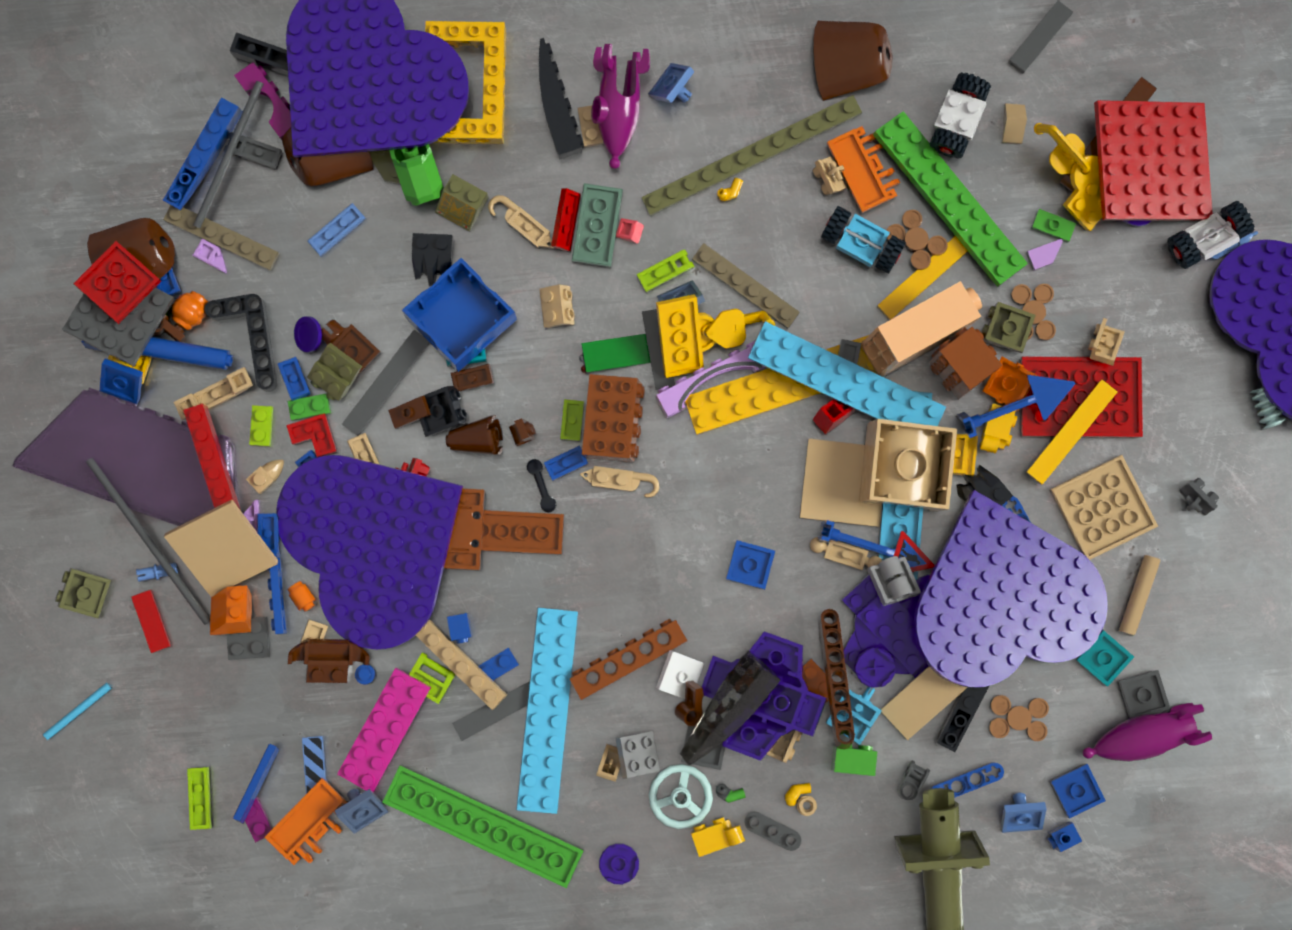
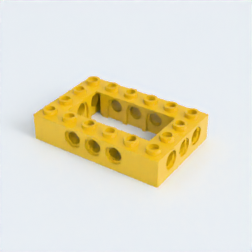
(493, 38)

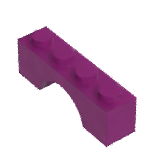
(281, 115)

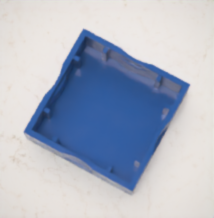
(459, 314)

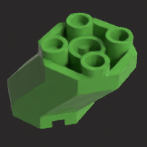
(417, 174)

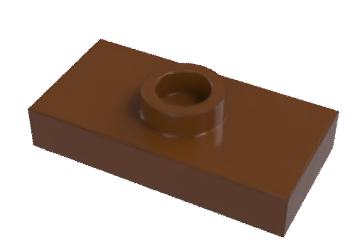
(472, 377)
(409, 412)

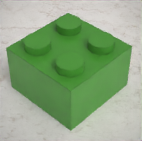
(854, 760)

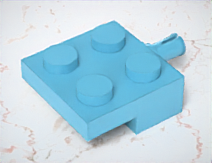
(863, 714)

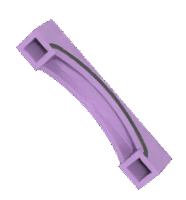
(673, 399)

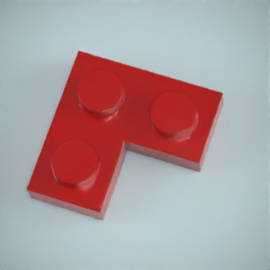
(313, 428)

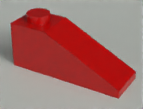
(832, 415)

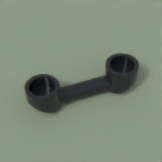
(547, 502)

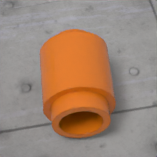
(301, 596)

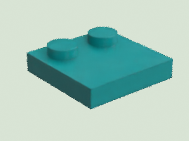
(1105, 658)

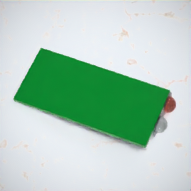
(614, 353)

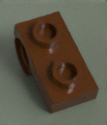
(174, 332)
(522, 431)
(691, 709)

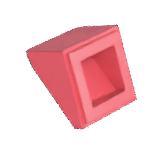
(629, 230)

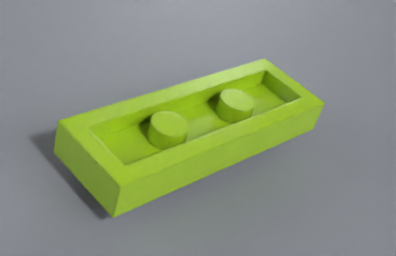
(199, 798)

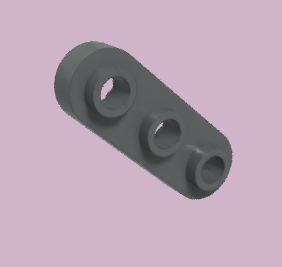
(765, 824)

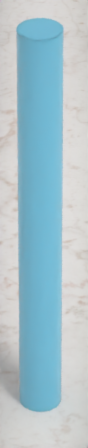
(77, 711)

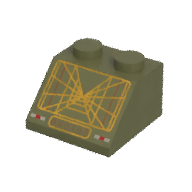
(461, 202)

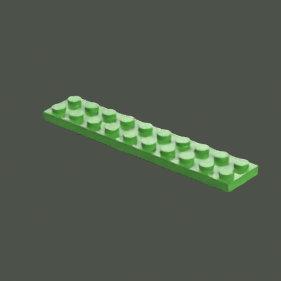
(950, 199)
(483, 826)

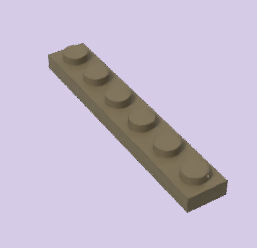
(223, 237)
(745, 285)

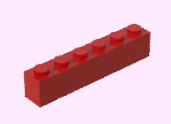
(210, 455)

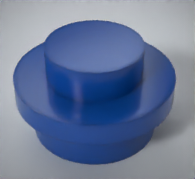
(365, 674)

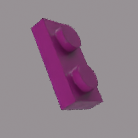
(258, 821)

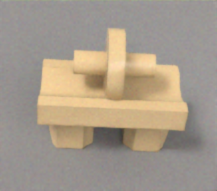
(830, 174)

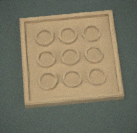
(834, 484)
(1103, 507)
(221, 548)

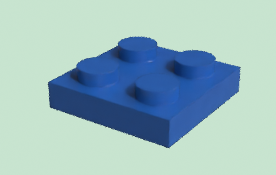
(120, 381)
(750, 564)
(1077, 791)

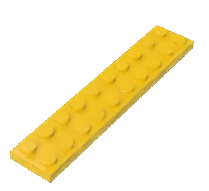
(751, 396)

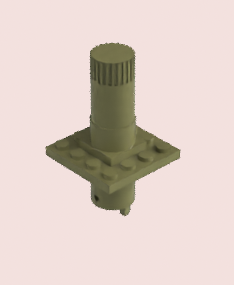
(941, 855)

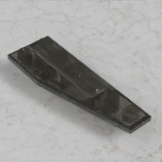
(731, 706)

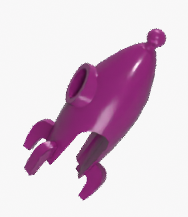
(614, 112)
(1150, 735)

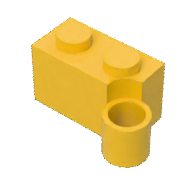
(996, 431)
(716, 836)

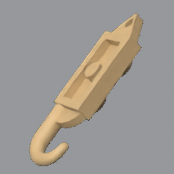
(522, 222)
(619, 479)

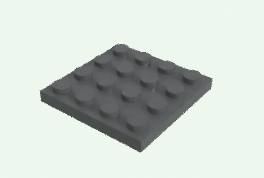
(122, 340)

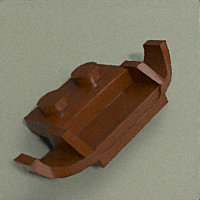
(327, 659)

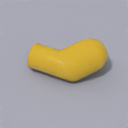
(731, 192)
(795, 791)

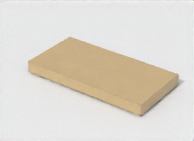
(920, 702)

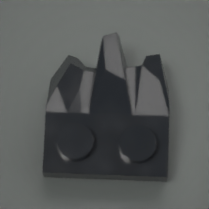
(431, 255)
(985, 484)

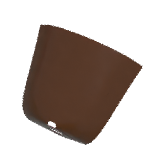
(849, 56)
(326, 168)
(135, 239)

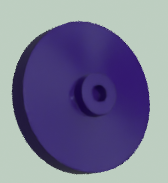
(307, 334)

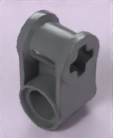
(913, 780)

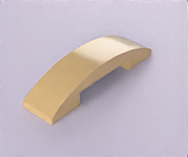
(216, 393)

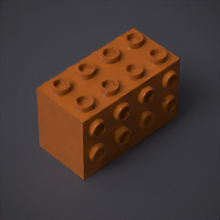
(964, 361)
(612, 418)

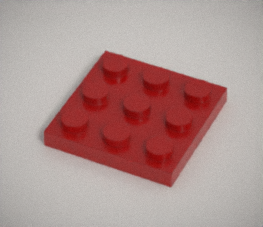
(117, 282)

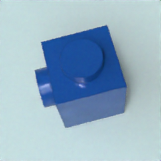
(1064, 837)

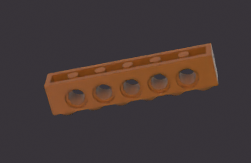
(585, 688)

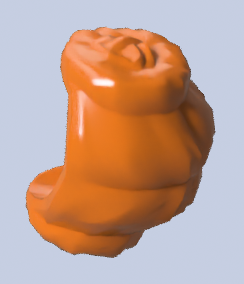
(189, 310)

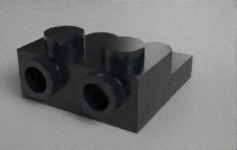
(444, 411)

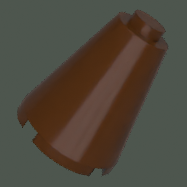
(477, 437)

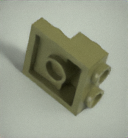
(1008, 327)
(334, 372)
(82, 592)

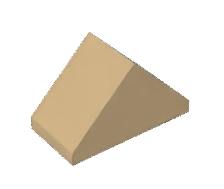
(1014, 123)
(609, 764)

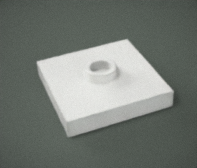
(677, 671)

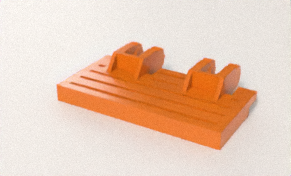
(862, 169)
(306, 820)

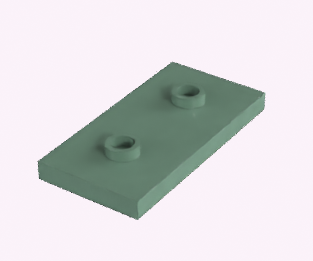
(597, 225)

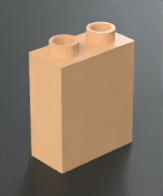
(921, 328)

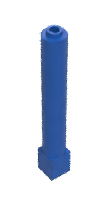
(185, 353)

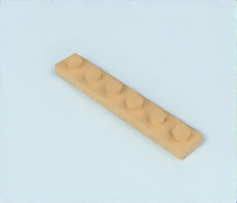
(461, 665)

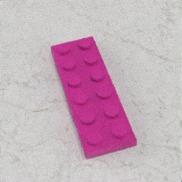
(384, 730)

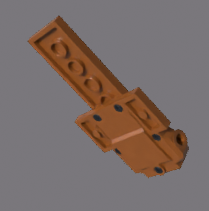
(499, 531)

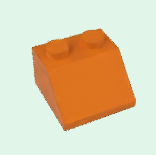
(231, 611)

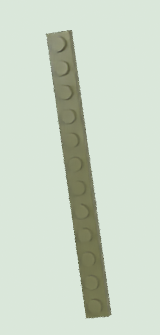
(751, 155)

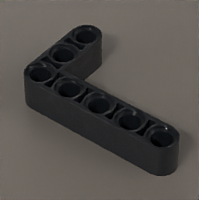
(254, 333)

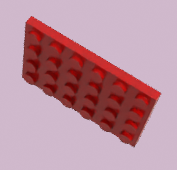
(1118, 419)

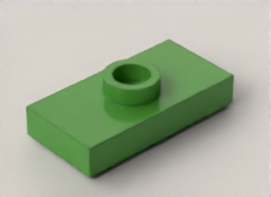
(1053, 225)

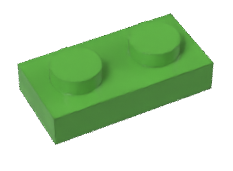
(309, 407)

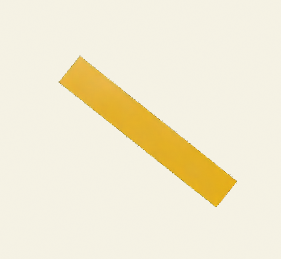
(921, 279)
(1071, 432)

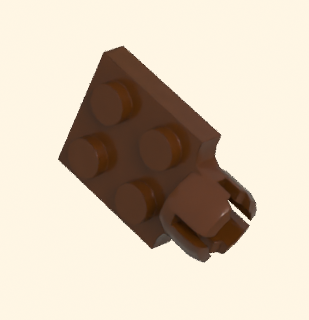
(351, 343)

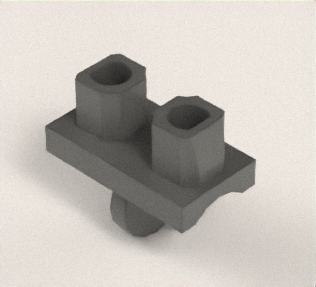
(1198, 498)

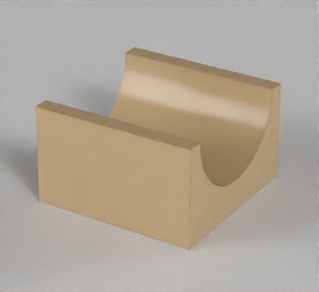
(908, 464)

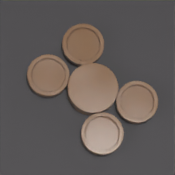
(917, 239)
(1043, 294)
(1018, 718)

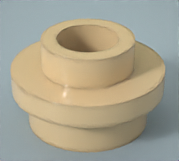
(813, 805)

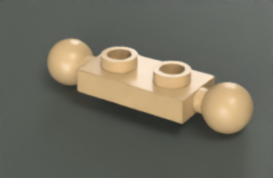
(844, 553)

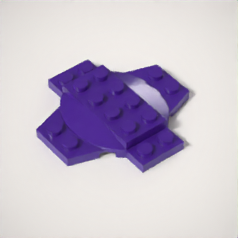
(884, 627)
(785, 708)

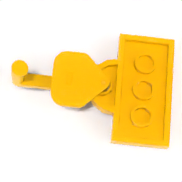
(1070, 159)
(689, 333)

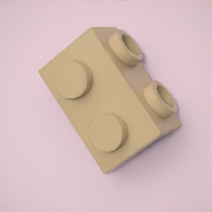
(557, 306)
(1106, 344)
(783, 748)

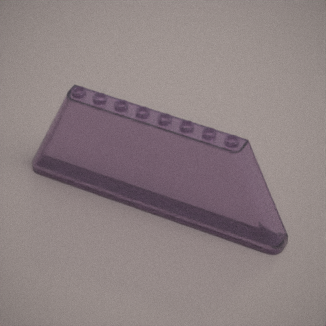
(140, 453)

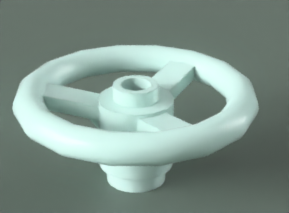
(655, 804)

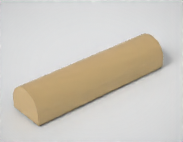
(1139, 595)

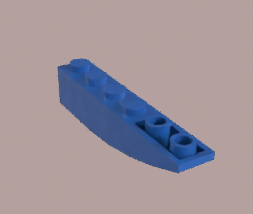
(203, 153)

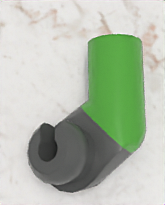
(728, 795)

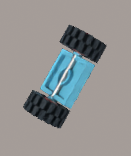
(863, 240)

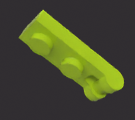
(664, 271)

